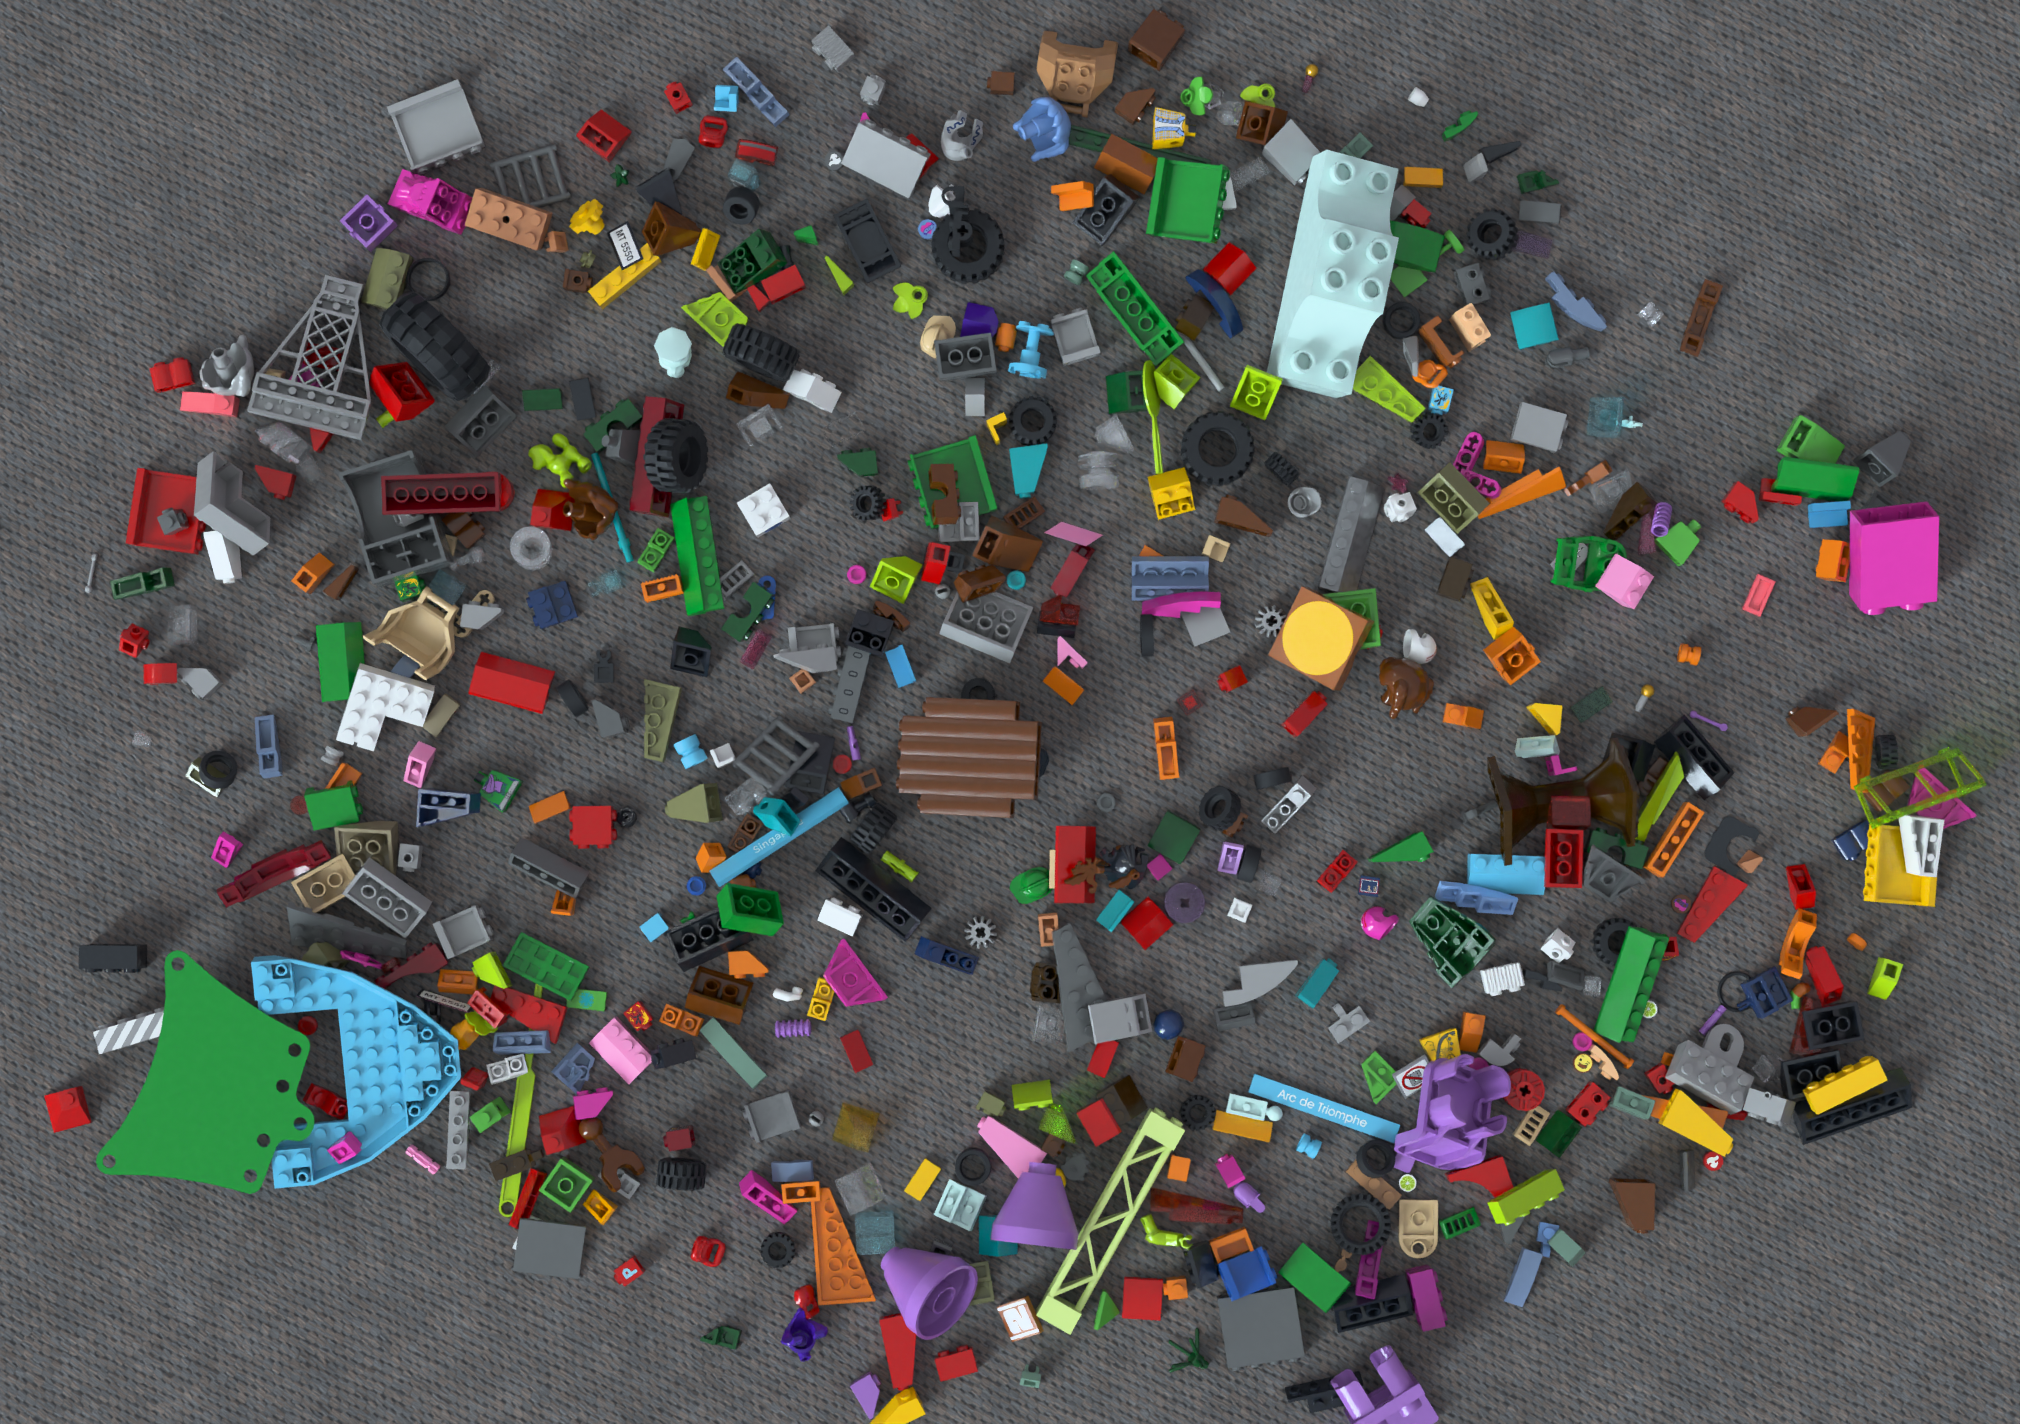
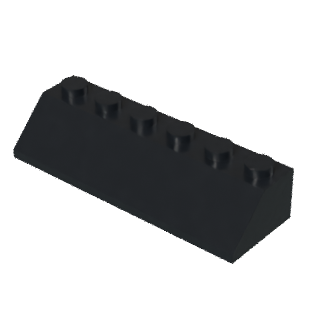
(873, 889)
(1876, 1103)

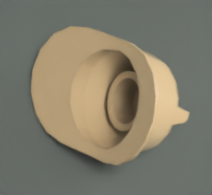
(936, 329)

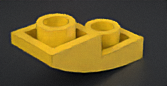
(821, 1000)

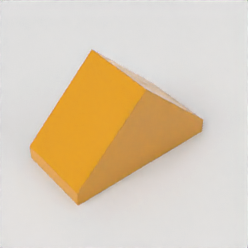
(600, 1206)

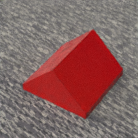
(1230, 268)
(1146, 923)
(1098, 1122)

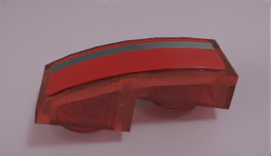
(756, 151)

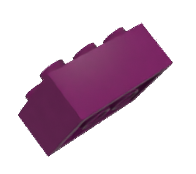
(1426, 1297)

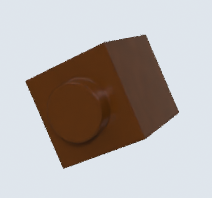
(1001, 83)

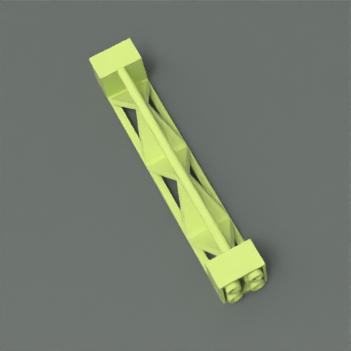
(1060, 1311)

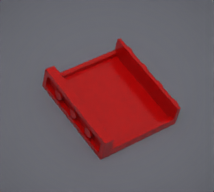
(152, 495)

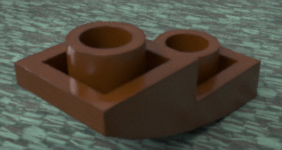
(886, 611)
(745, 833)

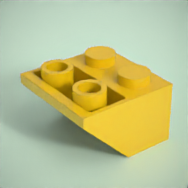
(1171, 493)

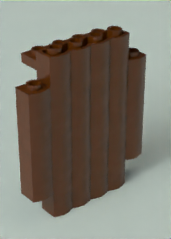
(969, 757)

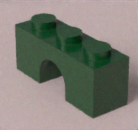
(624, 413)
(759, 599)
(1631, 856)

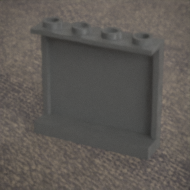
(1261, 1328)

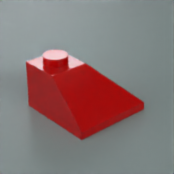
(548, 510)
(67, 1109)
(560, 1130)

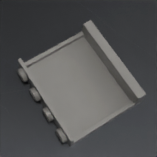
(436, 127)

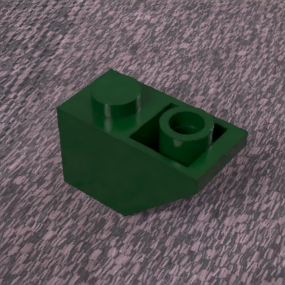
(861, 463)

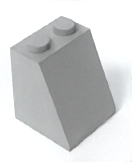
(1291, 152)

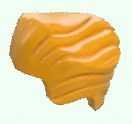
(464, 1033)

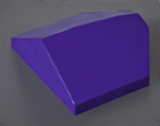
(979, 320)

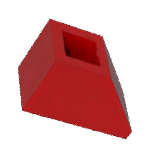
(1742, 501)
(935, 562)
(1232, 679)

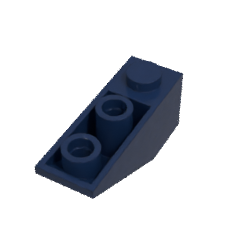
(946, 955)

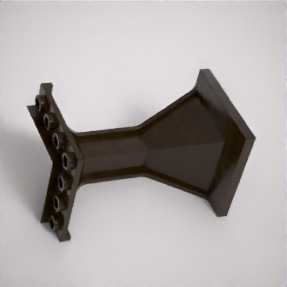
(1610, 788)

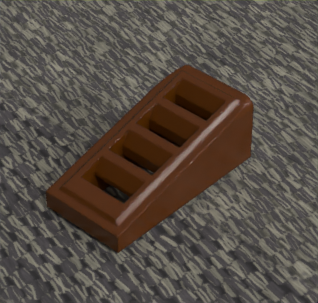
(1007, 517)
(341, 583)

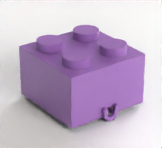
(368, 223)

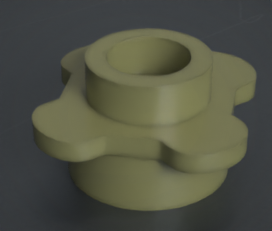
(587, 259)

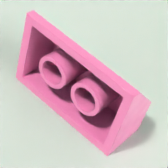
(622, 1050)

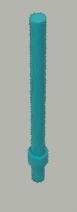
(623, 542)

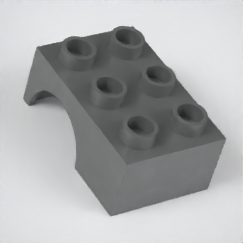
(389, 549)

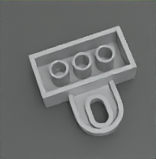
(1712, 1072)

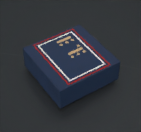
(1368, 886)

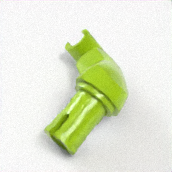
(1163, 1237)

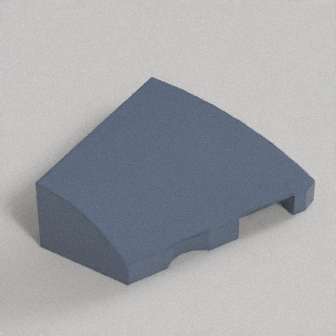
(574, 1068)

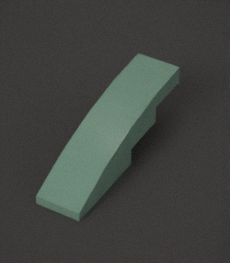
(733, 1052)

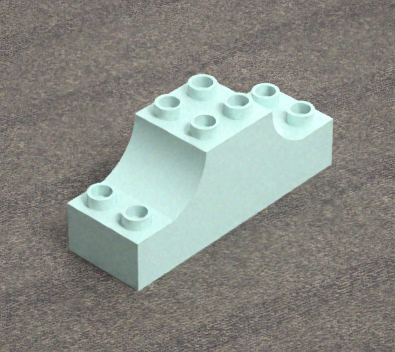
(1335, 274)

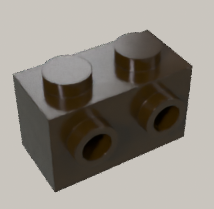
(1195, 316)
(1454, 579)

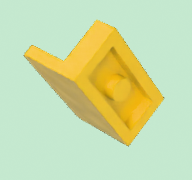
(994, 423)

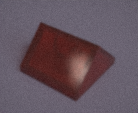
(1569, 813)

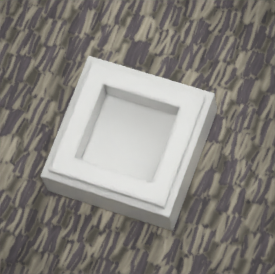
(1239, 910)

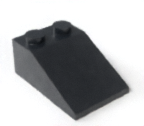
(1111, 206)
(1833, 1025)

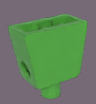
(1679, 541)
(490, 1114)

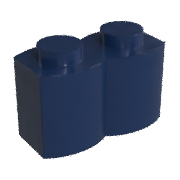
(1852, 841)

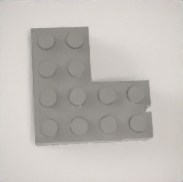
(222, 507)

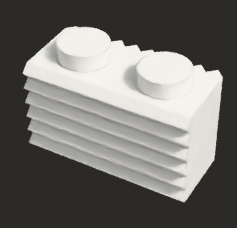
(1502, 978)

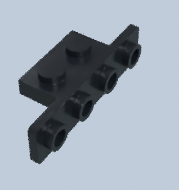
(1319, 1393)

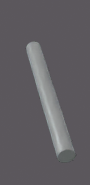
(1202, 362)

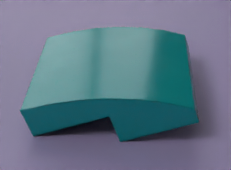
(1534, 326)

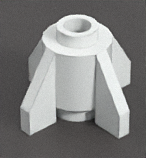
(936, 204)

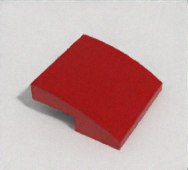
(1142, 1298)

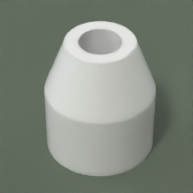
(1418, 97)

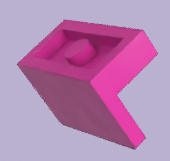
(1554, 766)

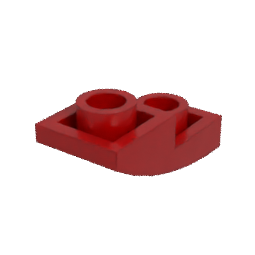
(1337, 871)

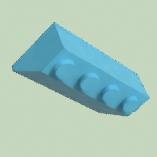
(1521, 877)

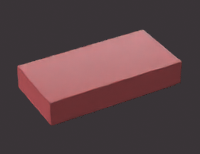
(1758, 595)

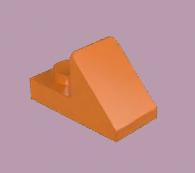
(1463, 716)
(1835, 753)

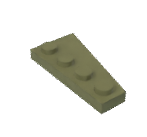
(660, 712)

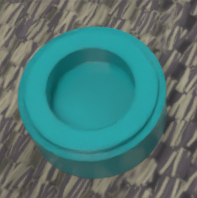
(1016, 580)

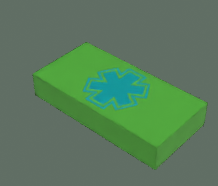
(588, 1000)

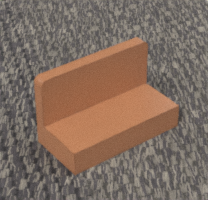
(720, 280)

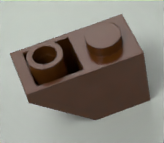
(1134, 103)
(861, 783)

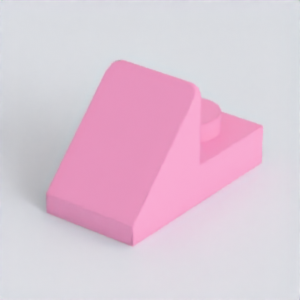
(1065, 650)

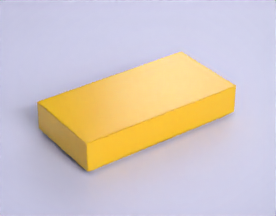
(705, 249)
(922, 1179)

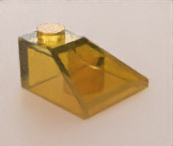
(855, 1127)

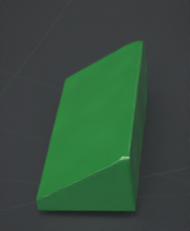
(806, 235)

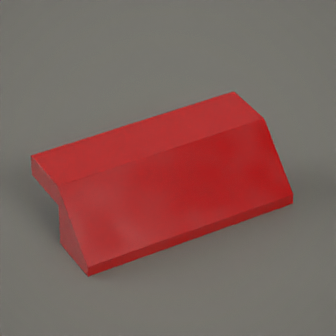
(511, 682)
(1071, 846)

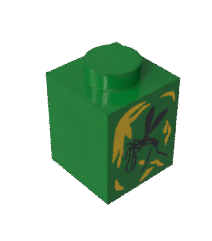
(410, 588)

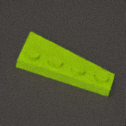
(1379, 386)

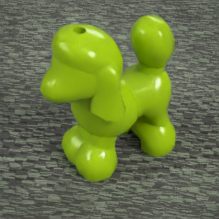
(560, 463)

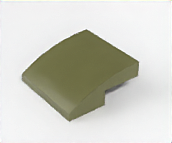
(984, 1290)

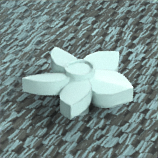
(1630, 423)

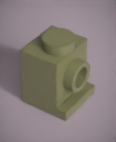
(991, 1104)

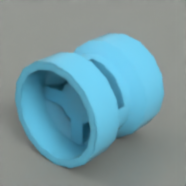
(1310, 1146)

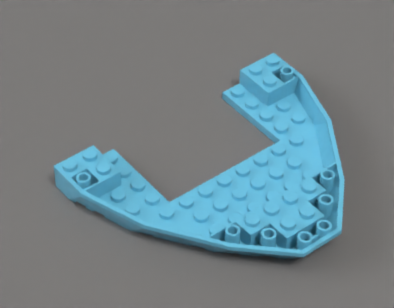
(392, 1055)

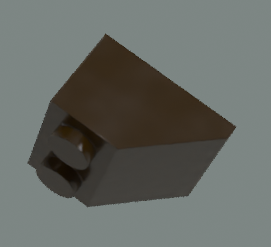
(1123, 1100)

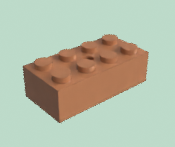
(526, 225)

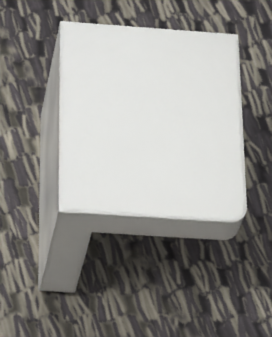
(723, 755)

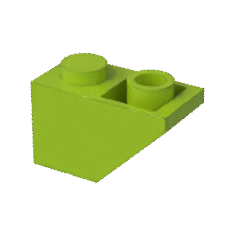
(1884, 978)

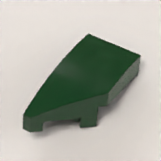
(723, 1336)

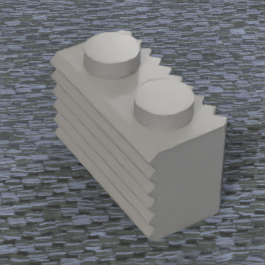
(832, 48)

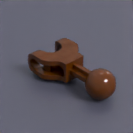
(612, 1157)

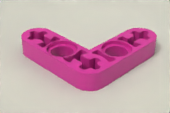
(1468, 473)

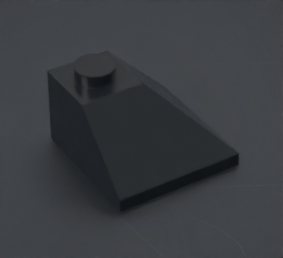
(690, 652)

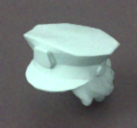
(673, 351)

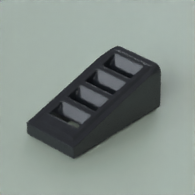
(1498, 151)

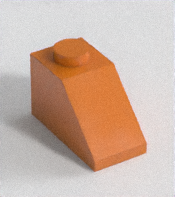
(1471, 1031)
(801, 1191)

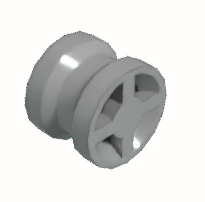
(332, 756)

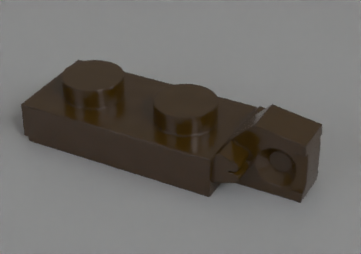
(514, 1163)

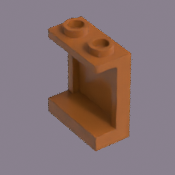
(1437, 346)

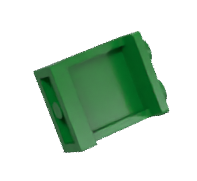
(333, 806)

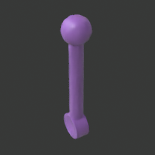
(1723, 727)

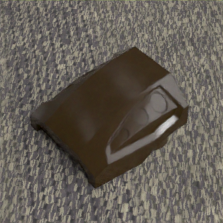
(1045, 983)

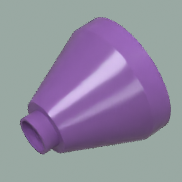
(1037, 1211)
(929, 1288)

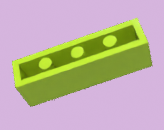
(1526, 1196)

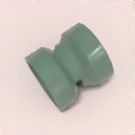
(1076, 272)

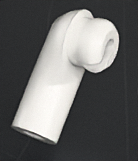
(788, 996)

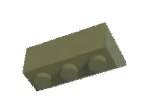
(386, 278)

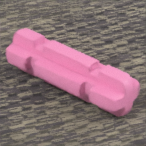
(423, 1159)

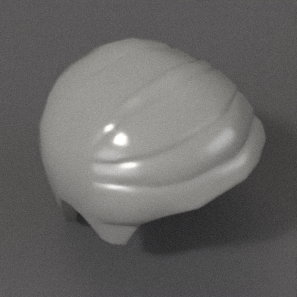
(1304, 501)

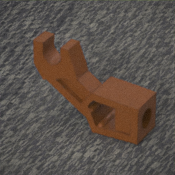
(1592, 476)

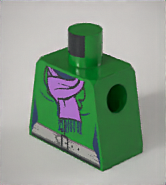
(498, 788)

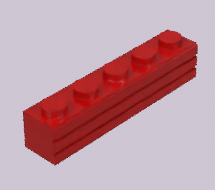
(527, 1197)

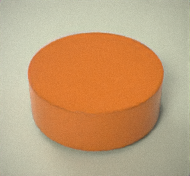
(1858, 942)

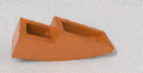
(1166, 748)

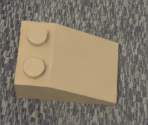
(324, 884)

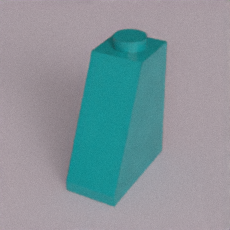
(1026, 468)
(1317, 982)

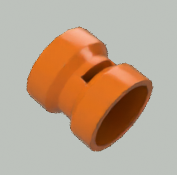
(1689, 654)

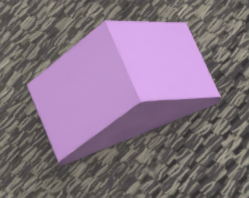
(1230, 857)

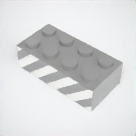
(129, 1031)

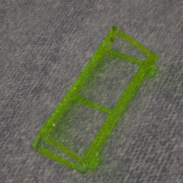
(1944, 754)

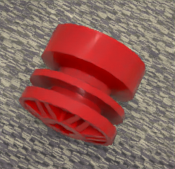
(1527, 1101)

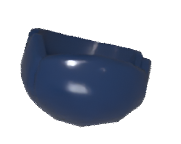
(1168, 1024)

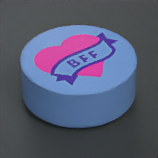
(926, 229)

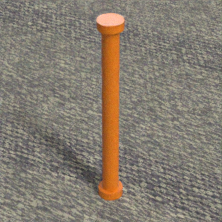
(1594, 1036)

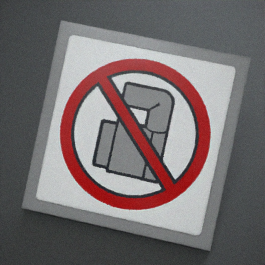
(1410, 1077)

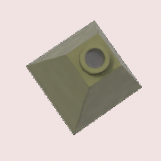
(697, 804)

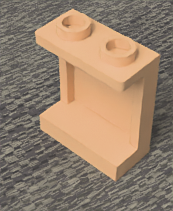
(1470, 327)

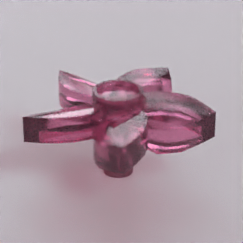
(1398, 483)

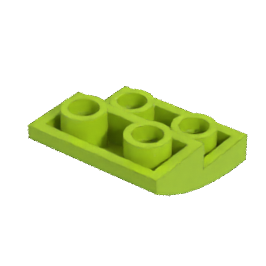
(1032, 1094)

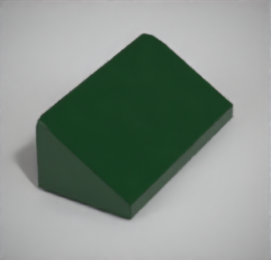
(542, 399)

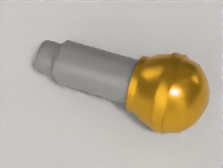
(1646, 691)

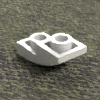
(507, 1069)

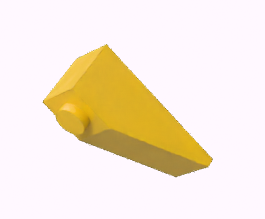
(1491, 608)
(901, 1409)

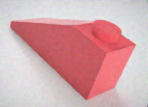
(210, 403)

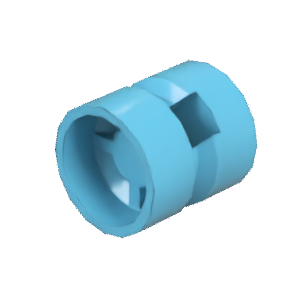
(691, 752)

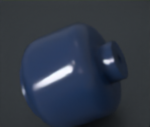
(754, 870)

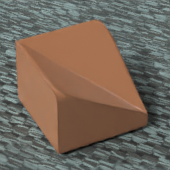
(802, 680)
(1749, 861)

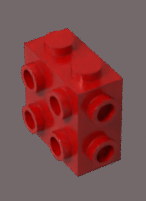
(593, 826)

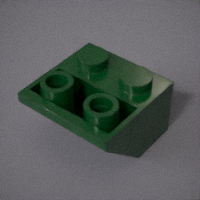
(1125, 392)

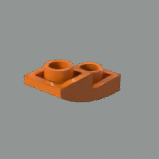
(681, 1020)

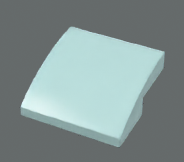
(960, 1205)

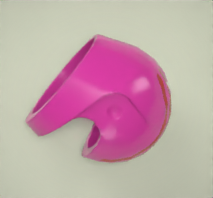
(1376, 924)

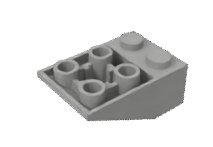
(1120, 1018)

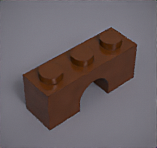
(943, 478)

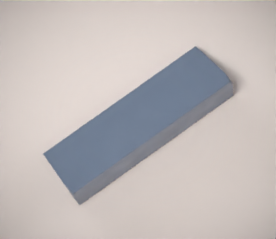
(521, 1042)

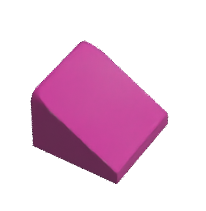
(1159, 867)

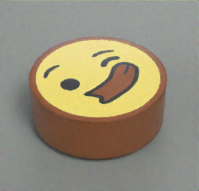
(1582, 1062)

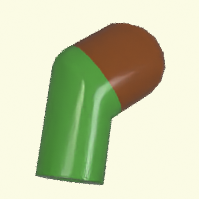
(1797, 992)

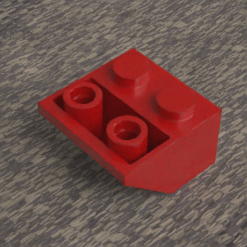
(603, 135)

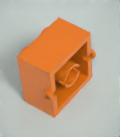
(1512, 655)

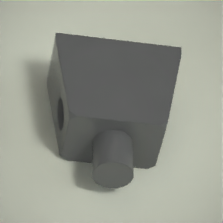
(622, 445)

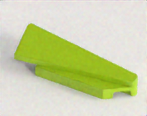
(1659, 796)

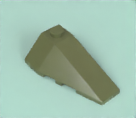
(325, 955)

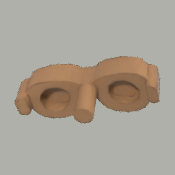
(1341, 1263)

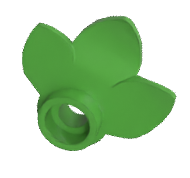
(1196, 96)

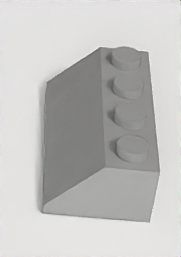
(387, 897)

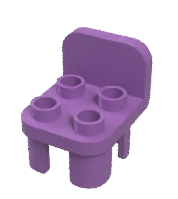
(1455, 1114)

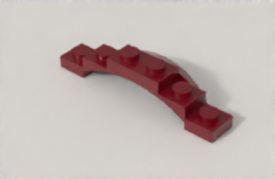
(273, 872)

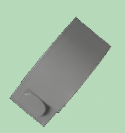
(1499, 1055)

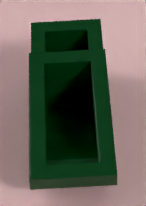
(142, 583)

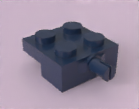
(1765, 993)

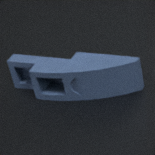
(1580, 310)

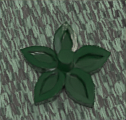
(620, 174)

